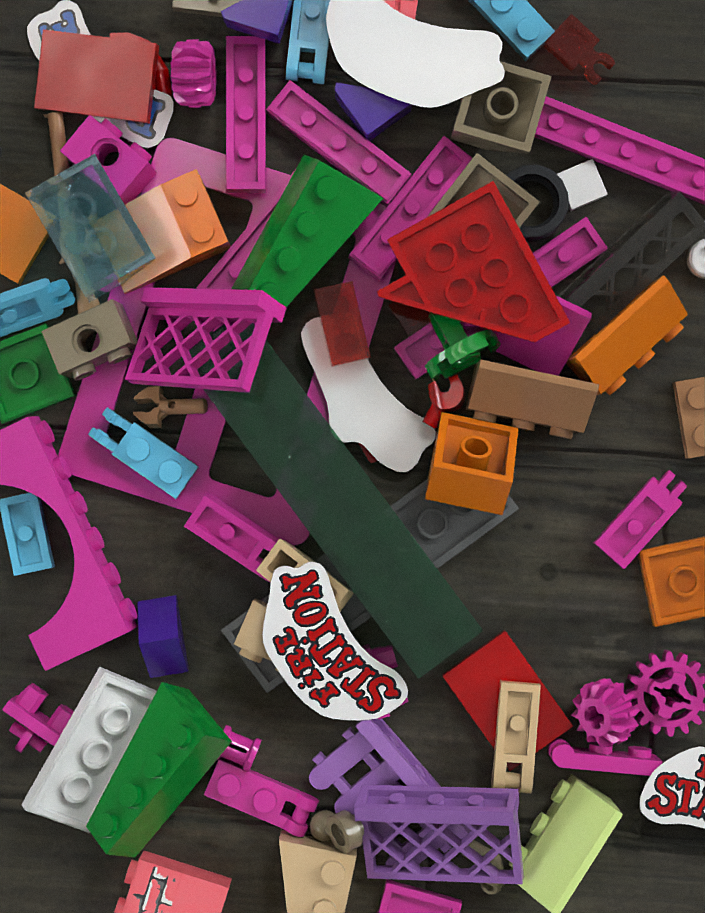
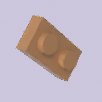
(691, 415)

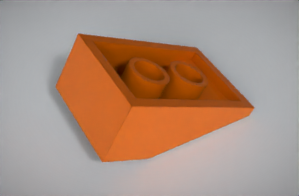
(177, 226)

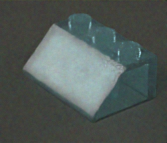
(91, 227)

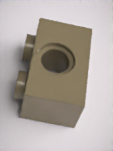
(69, 337)

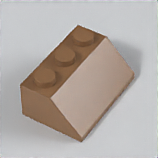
(530, 398)

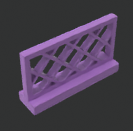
(438, 809)

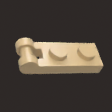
(516, 734)

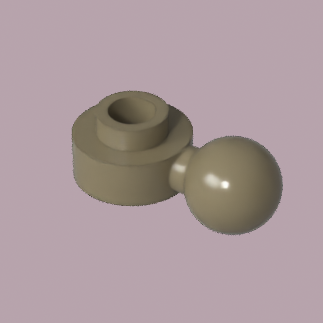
(339, 828)

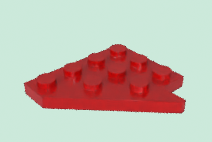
(475, 269)

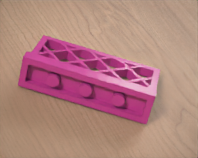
(213, 306)

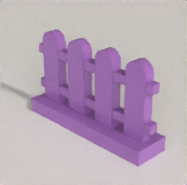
(397, 764)

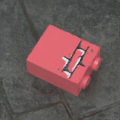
(171, 887)

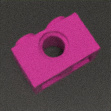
(128, 173)

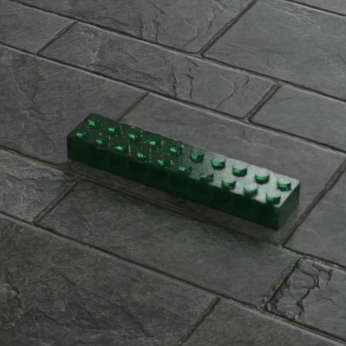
(343, 510)

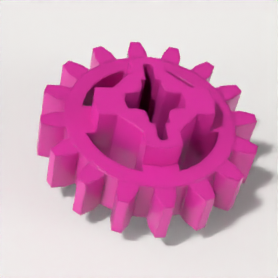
(664, 707)

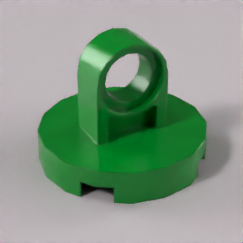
(460, 349)

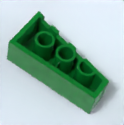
(157, 772)

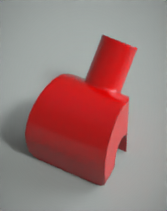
(444, 401)

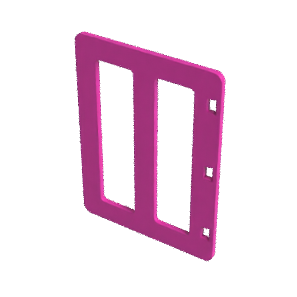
(200, 431)

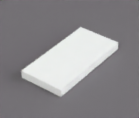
(89, 750)

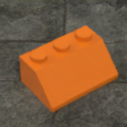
(629, 337)

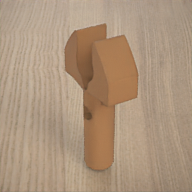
(166, 406)

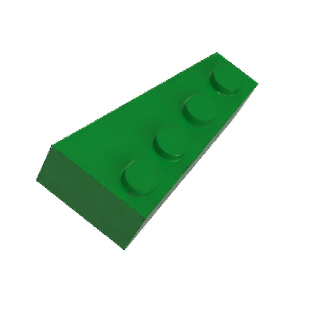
(305, 230)

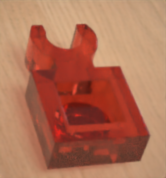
(575, 45)

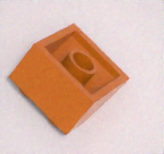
(472, 463)

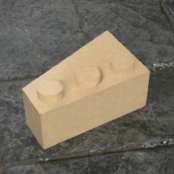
(315, 874)

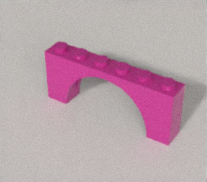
(95, 605)

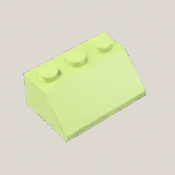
(566, 841)

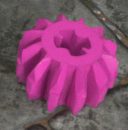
(193, 73)
(605, 712)

